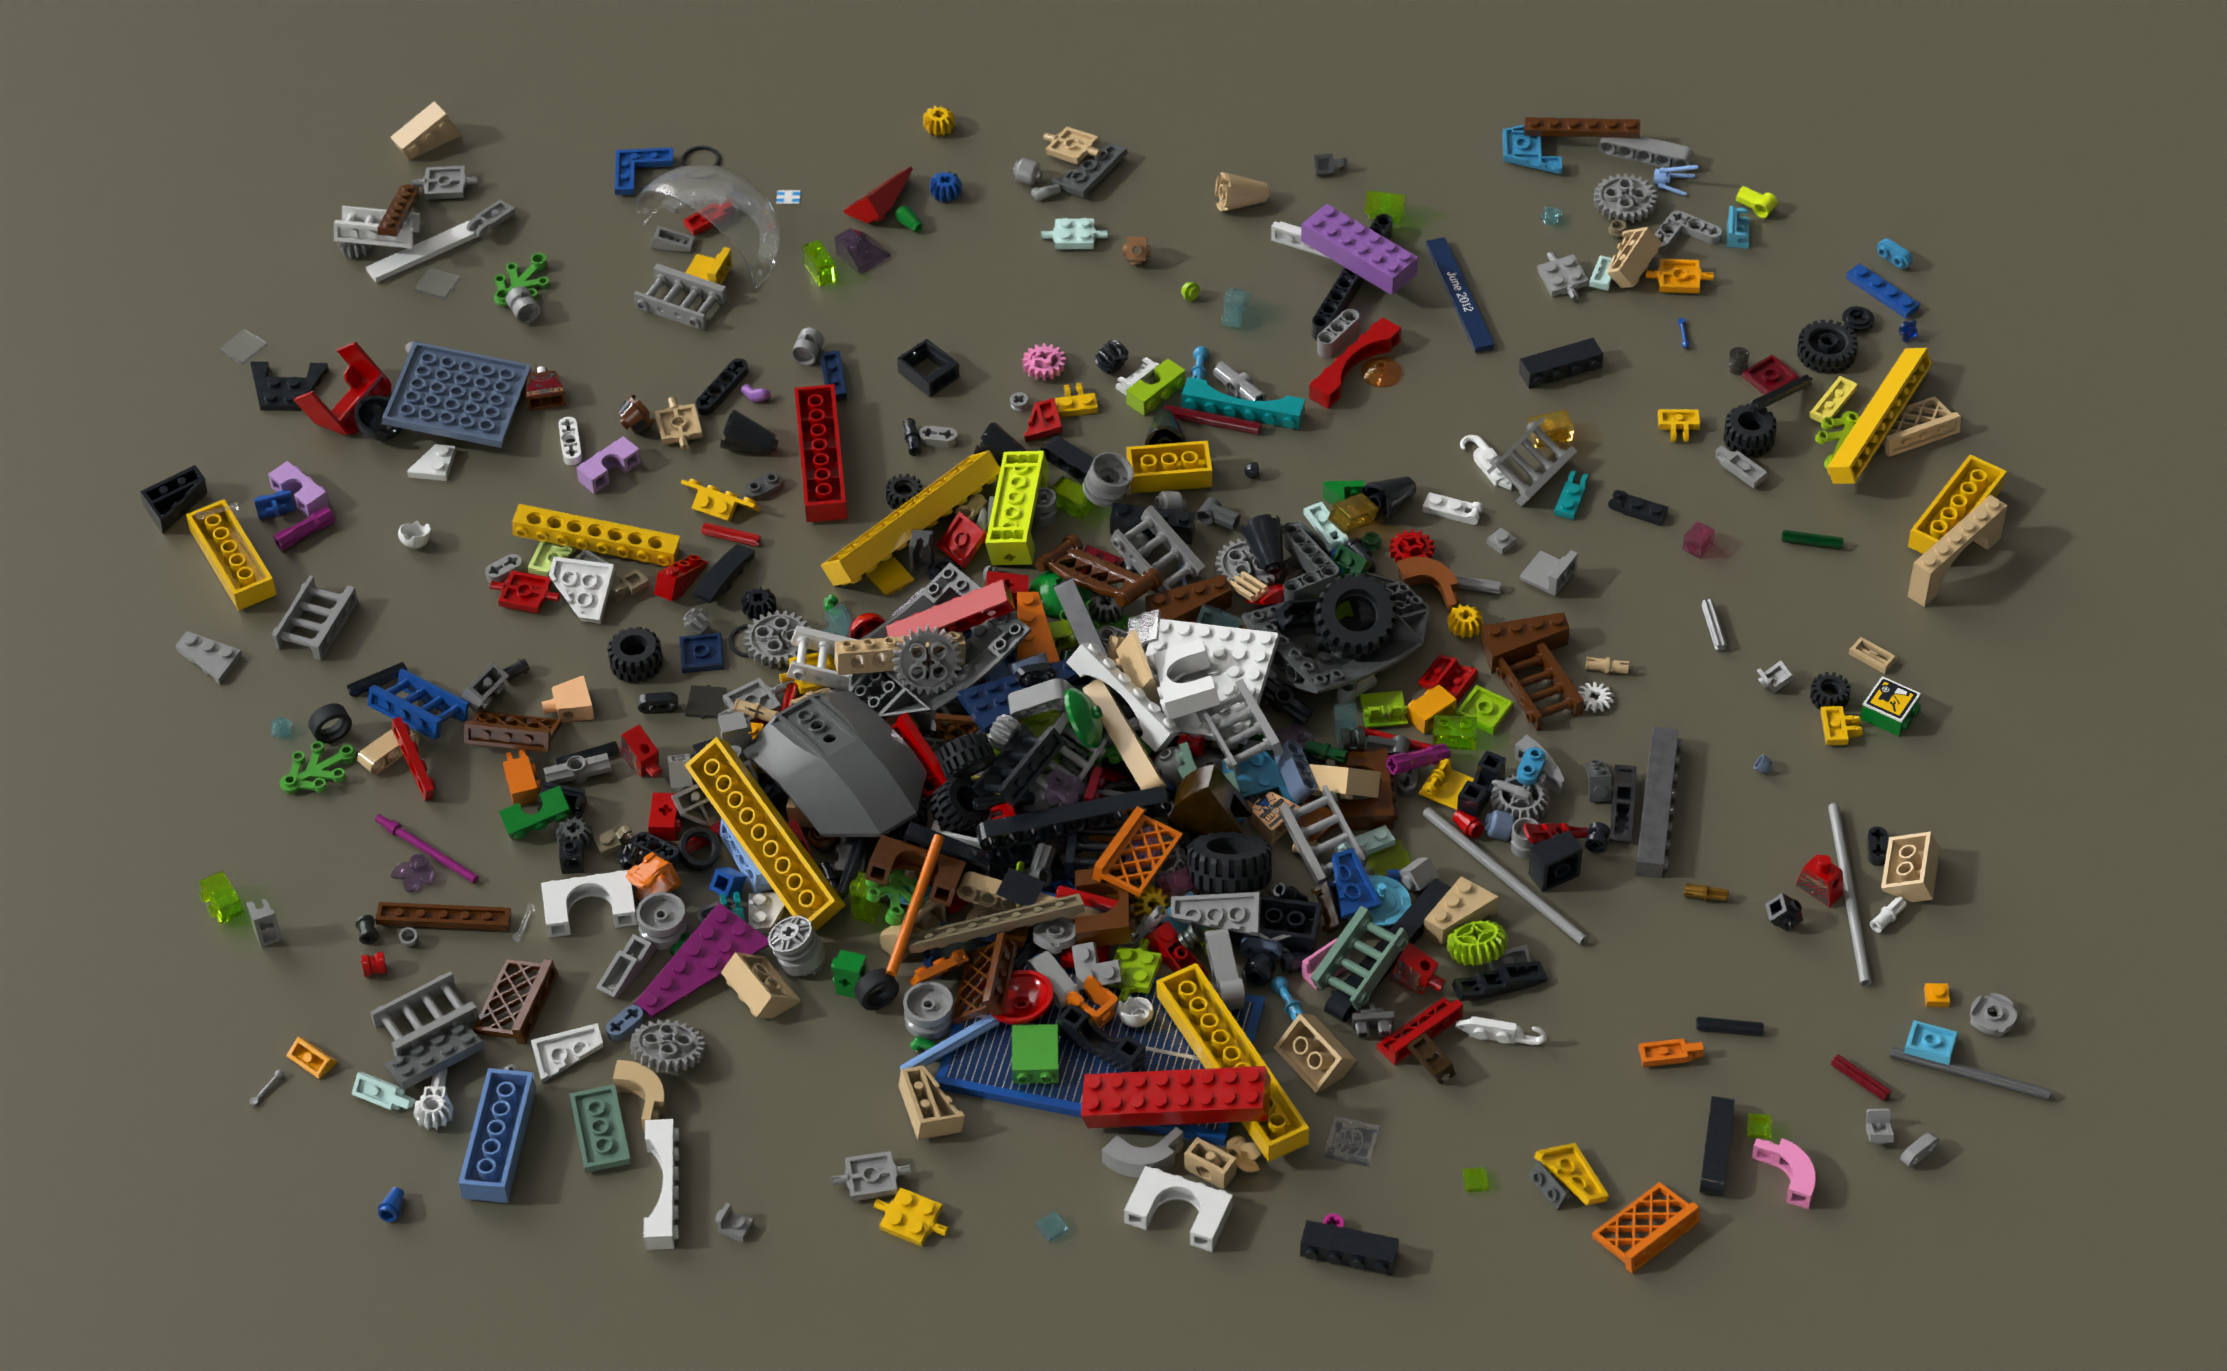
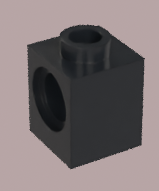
(571, 856)

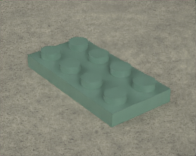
(600, 1128)

